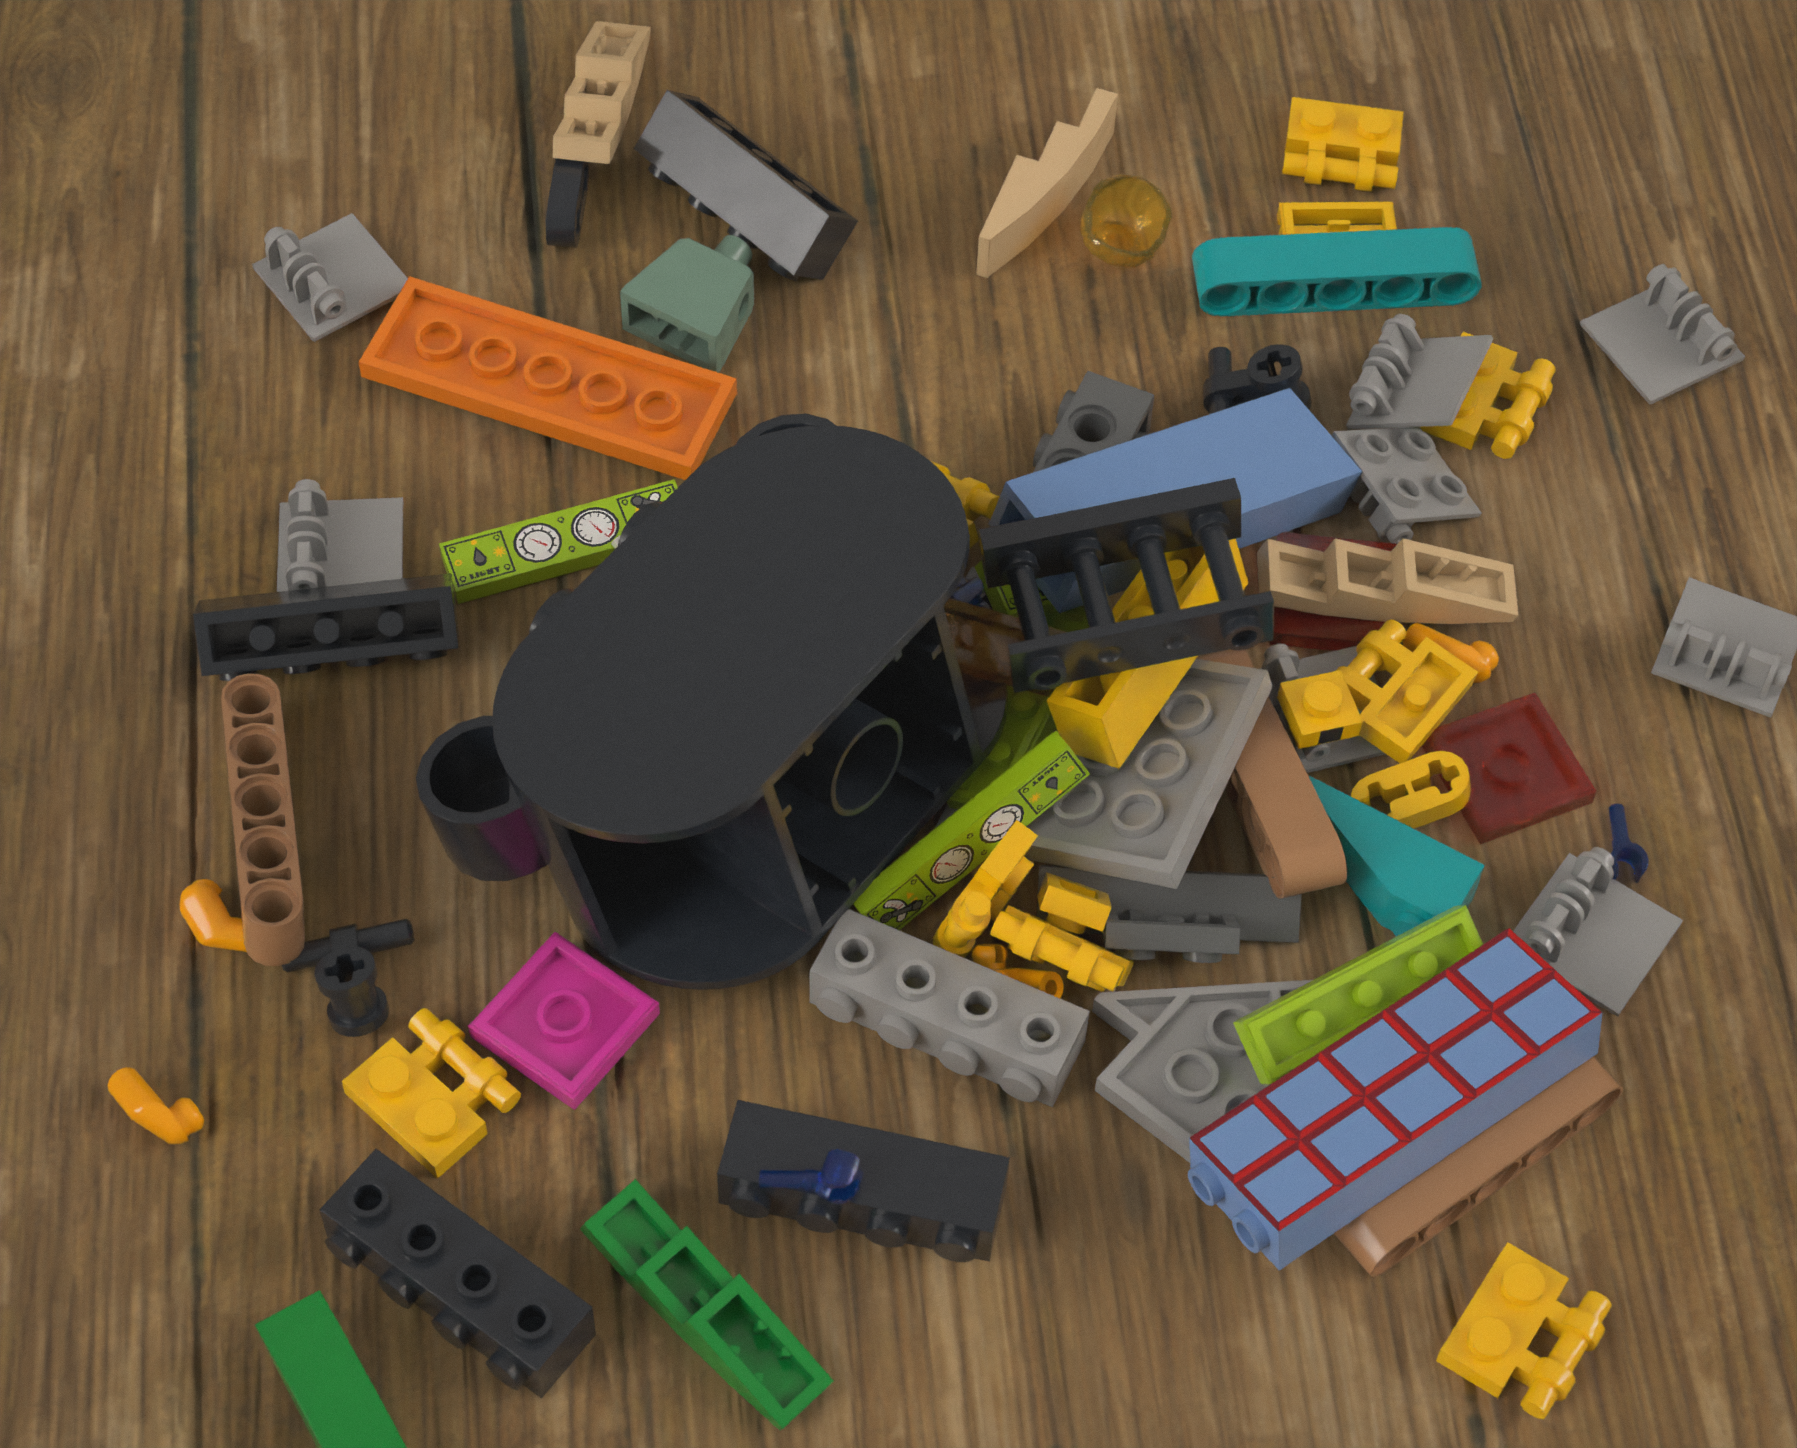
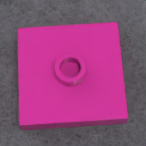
(564, 1020)

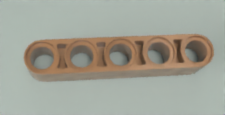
(1281, 806)
(263, 820)
(1478, 1169)

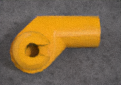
(1478, 655)
(209, 917)
(995, 957)
(149, 1110)

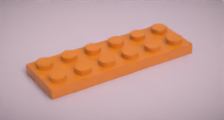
(549, 378)

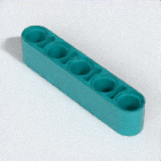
(1336, 271)

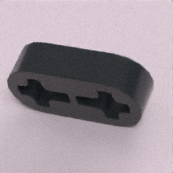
(566, 202)

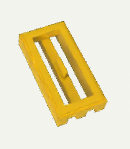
(1336, 215)

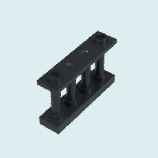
(1113, 534)

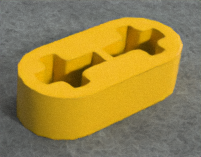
(1410, 789)

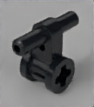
(1230, 388)
(348, 973)

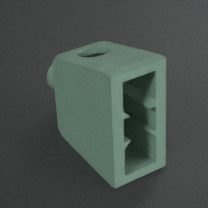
(692, 300)

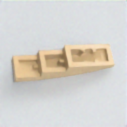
(601, 92)
(1042, 189)
(1403, 585)

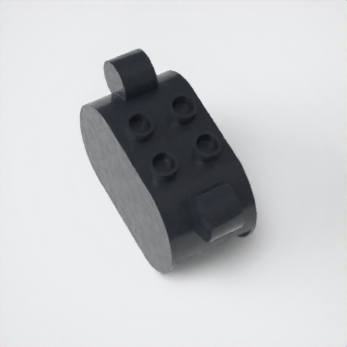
(732, 710)

